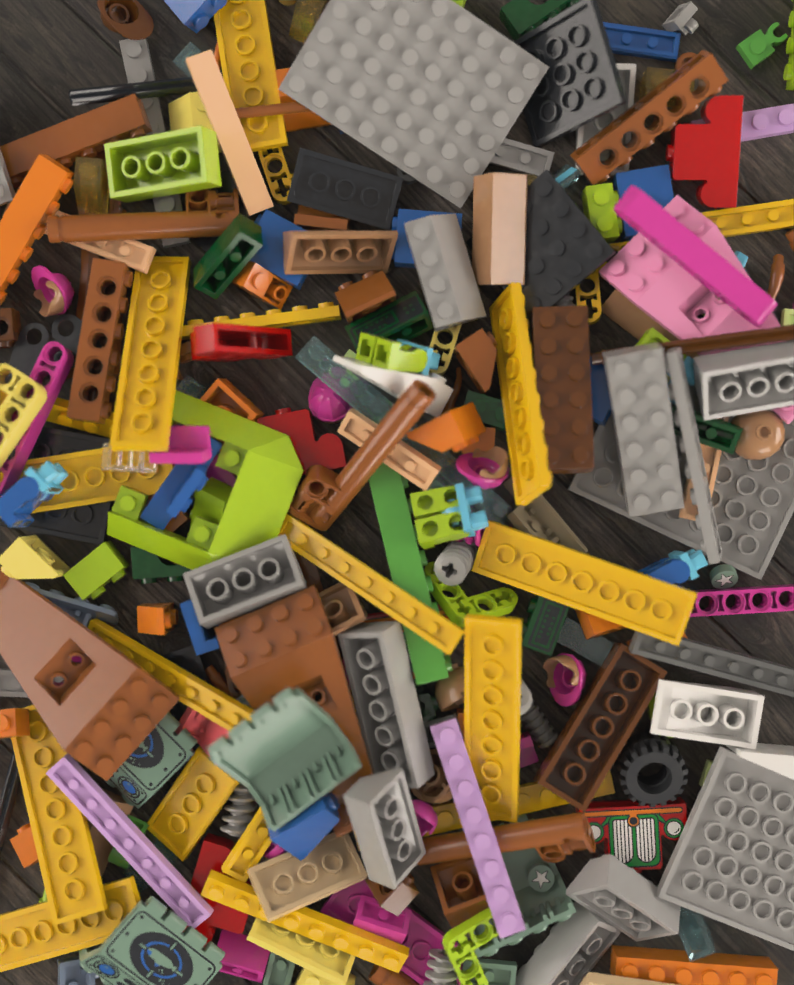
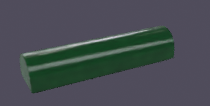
(713, 432)

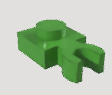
(759, 46)

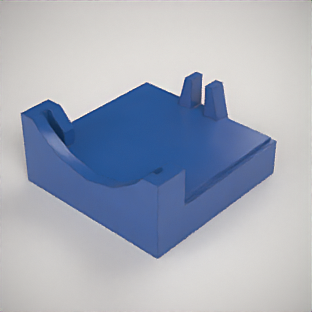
(202, 638)

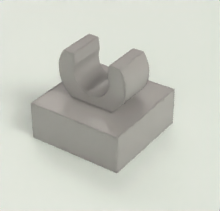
(682, 19)

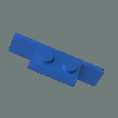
(176, 490)

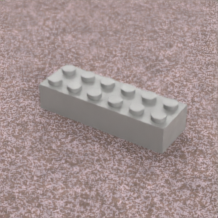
(643, 429)
(386, 700)

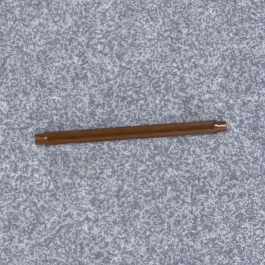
(719, 342)

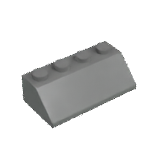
(444, 270)
(745, 380)
(244, 581)
(385, 826)
(624, 899)
(569, 950)

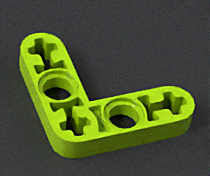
(459, 606)
(466, 948)

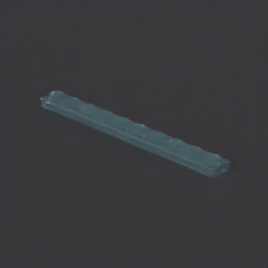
(375, 406)

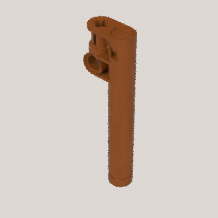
(205, 216)
(324, 501)
(550, 836)

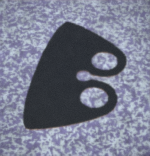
(25, 355)

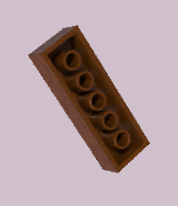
(564, 386)
(599, 726)

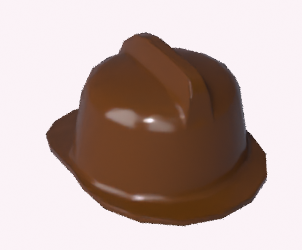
(126, 18)

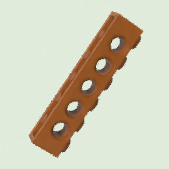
(655, 102)
(101, 276)

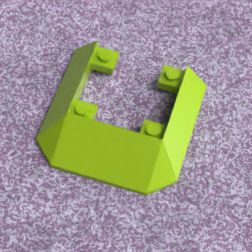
(258, 502)

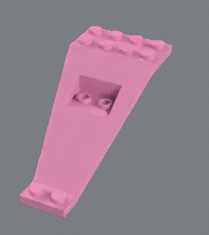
(675, 296)

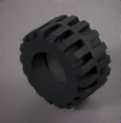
(657, 787)

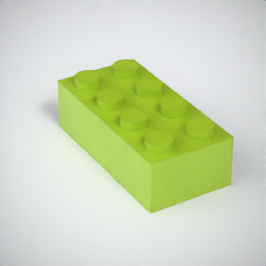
(163, 164)

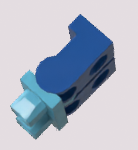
(30, 492)
(678, 567)

